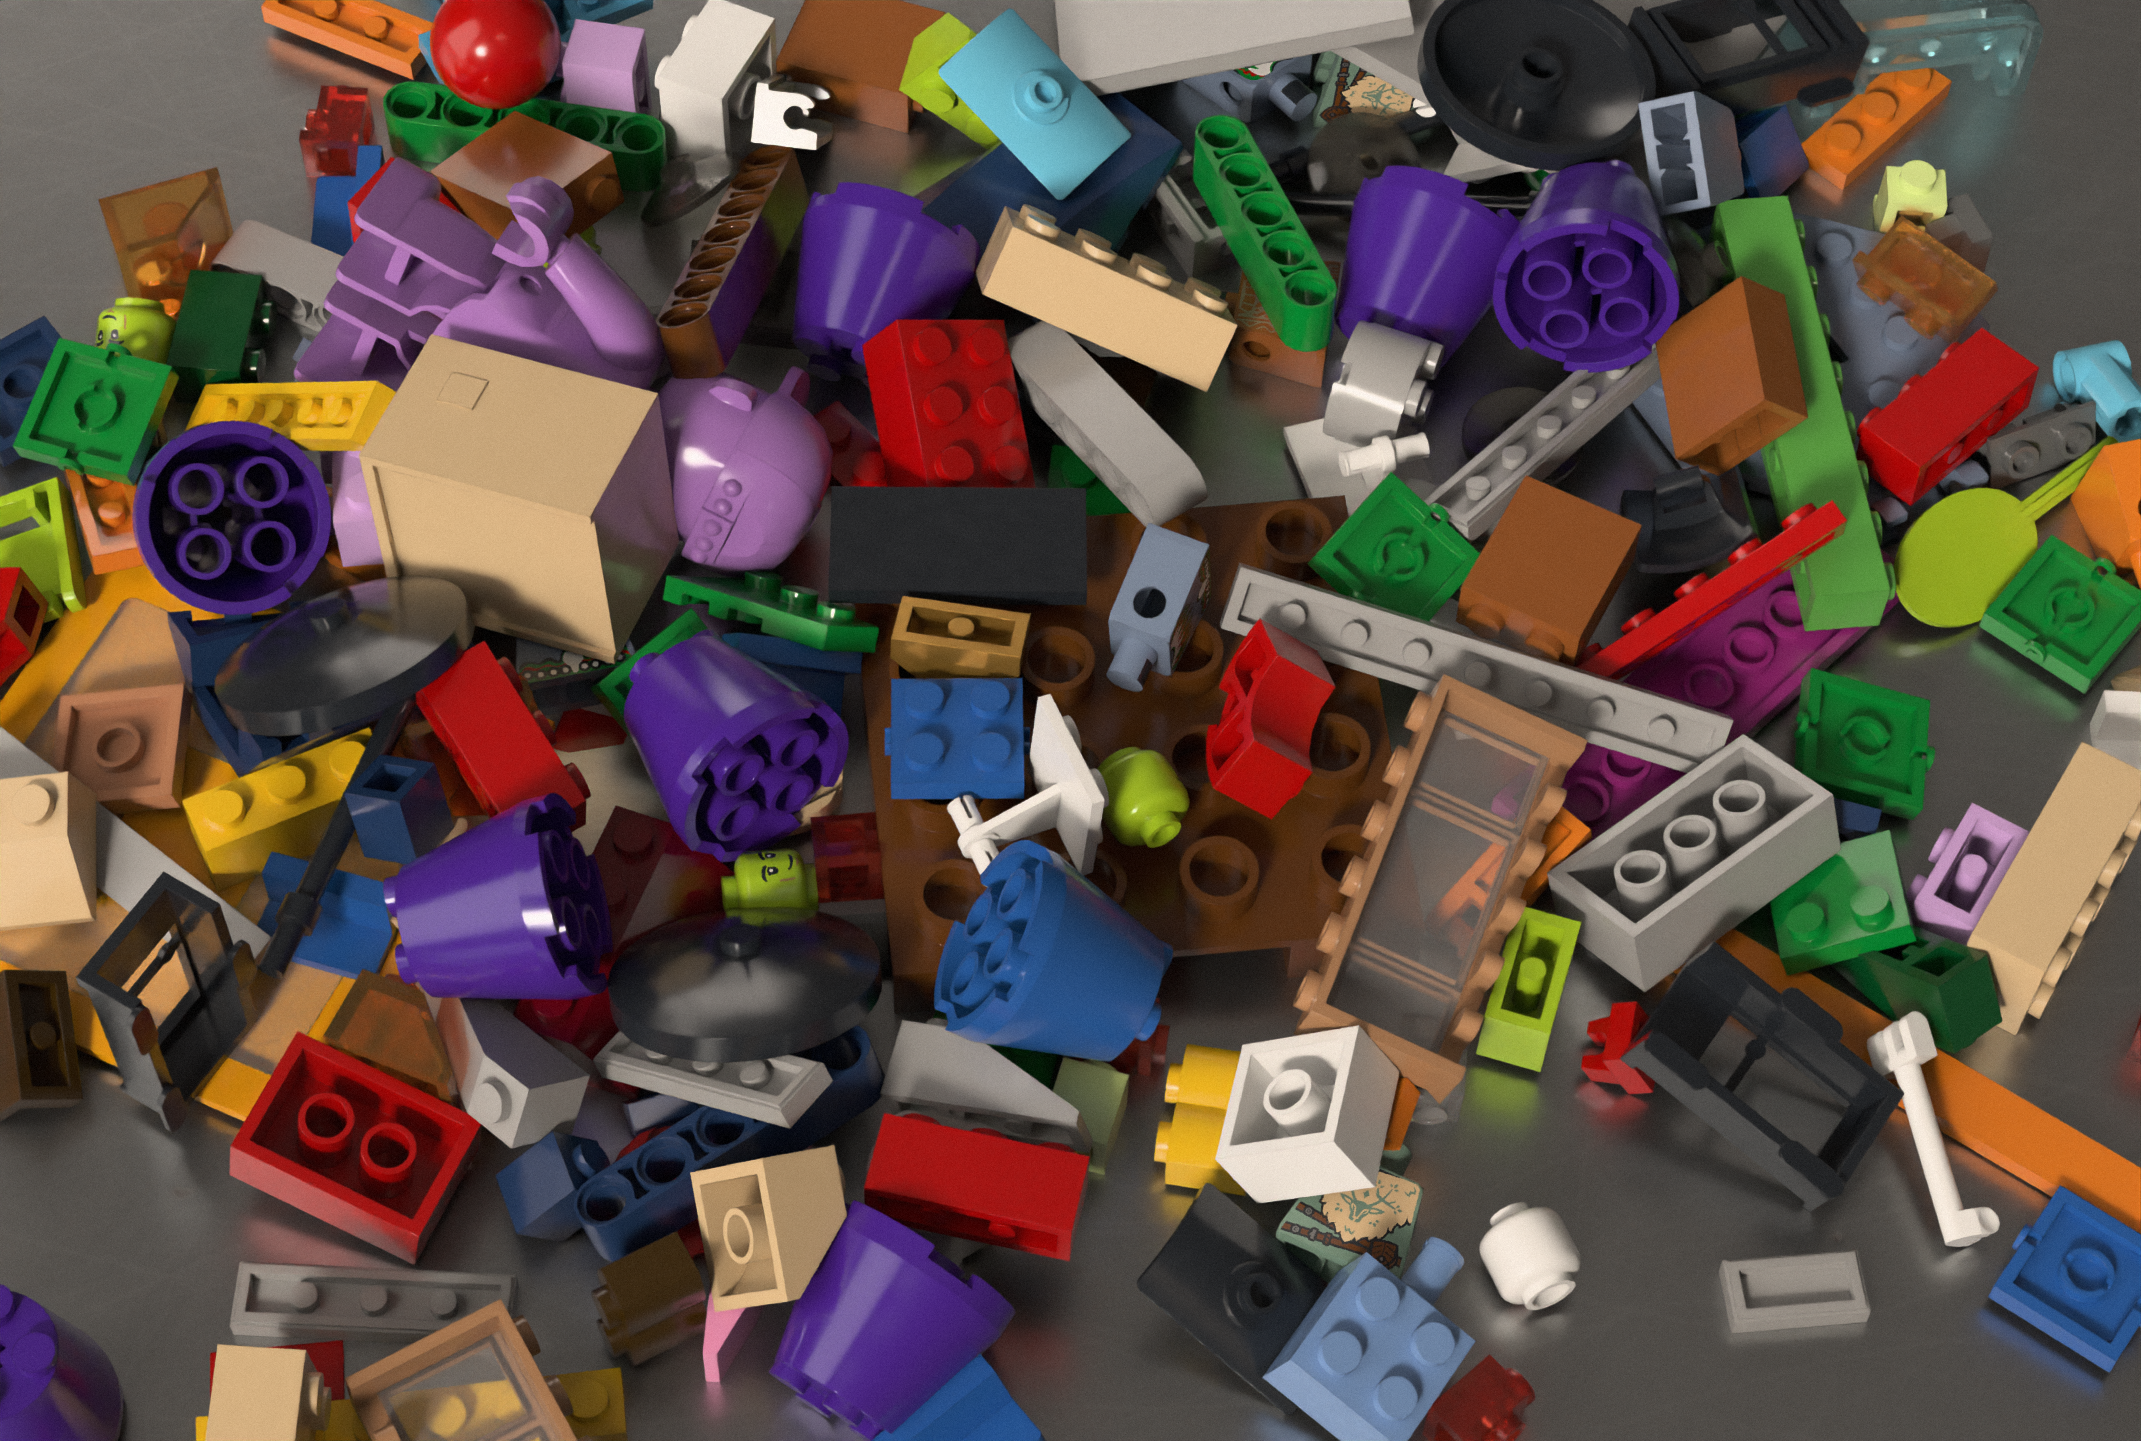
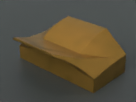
(958, 640)

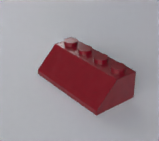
(647, 884)

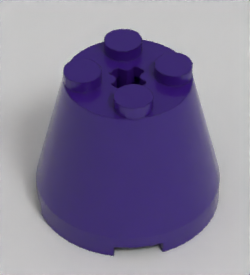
(1420, 257)
(868, 263)
(1588, 271)
(274, 524)
(730, 744)
(504, 910)
(884, 1325)
(53, 1378)

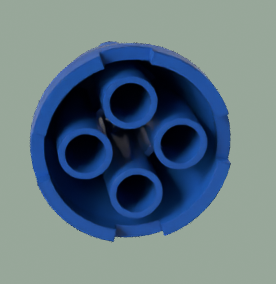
(1049, 963)

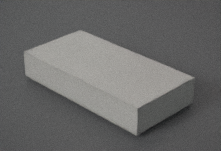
(1794, 1291)

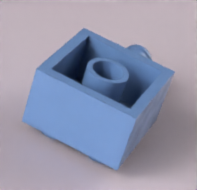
(1375, 1348)

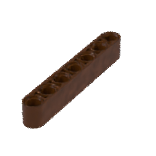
(733, 263)

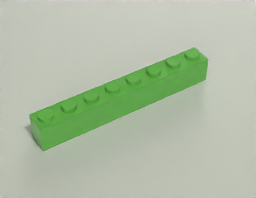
(1816, 459)

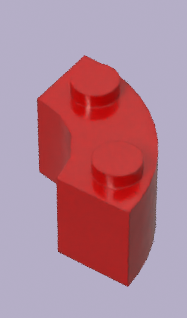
(1267, 719)

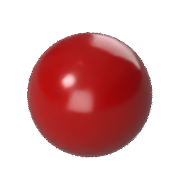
(495, 50)

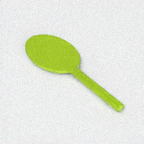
(1974, 545)

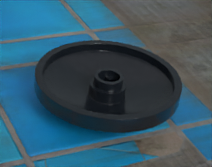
(1536, 79)
(344, 655)
(745, 984)

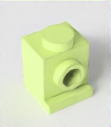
(1910, 191)

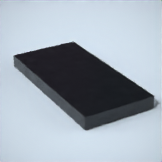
(958, 545)

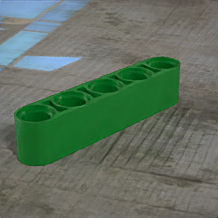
(433, 124)
(1264, 233)

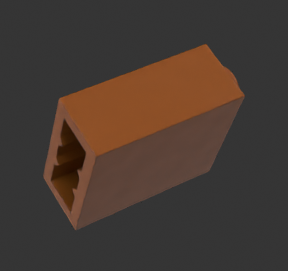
(858, 56)
(524, 148)
(1731, 376)
(1547, 573)

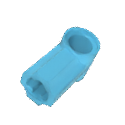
(2103, 375)

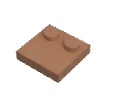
(126, 745)

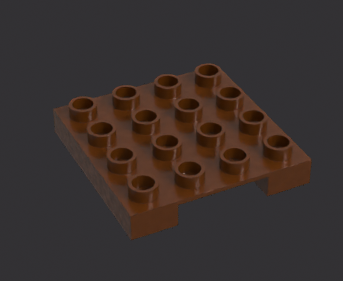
(1230, 871)

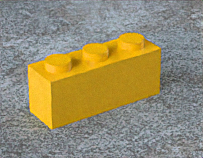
(272, 810)

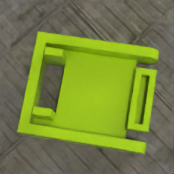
(49, 551)

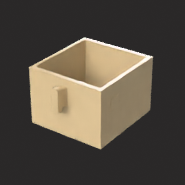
(525, 494)

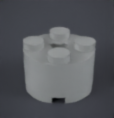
(1382, 385)

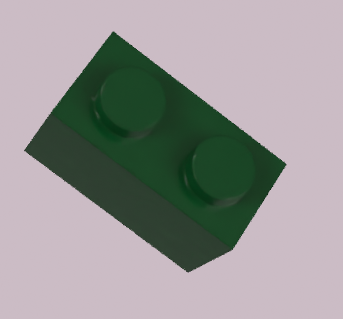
(220, 332)

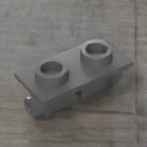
(2039, 444)

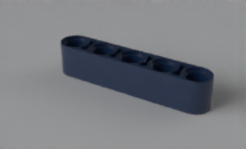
(640, 1183)

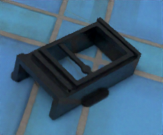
(1810, 74)
(1796, 1028)
(176, 1060)

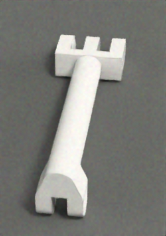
(1899, 1055)

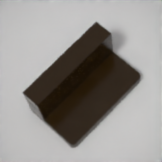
(37, 1042)

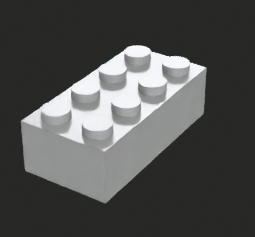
(1695, 861)

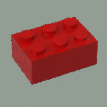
(947, 405)
(355, 1147)

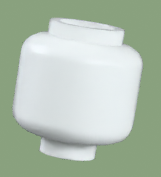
(1530, 1256)

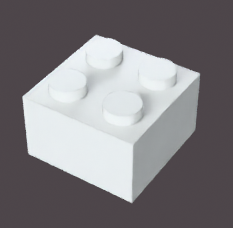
(713, 80)
(1308, 1115)

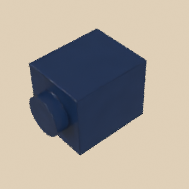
(399, 809)
(544, 1183)

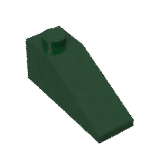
(1932, 977)

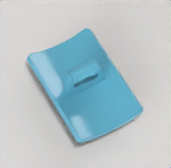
(1034, 103)

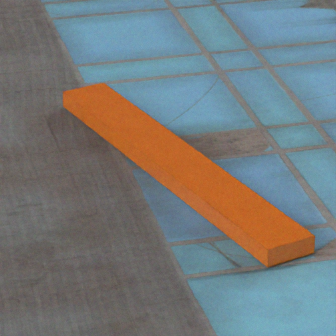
(1973, 1106)

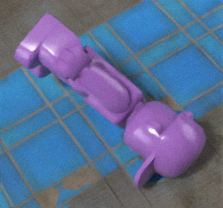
(739, 459)

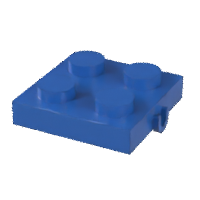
(957, 738)
(2076, 1278)

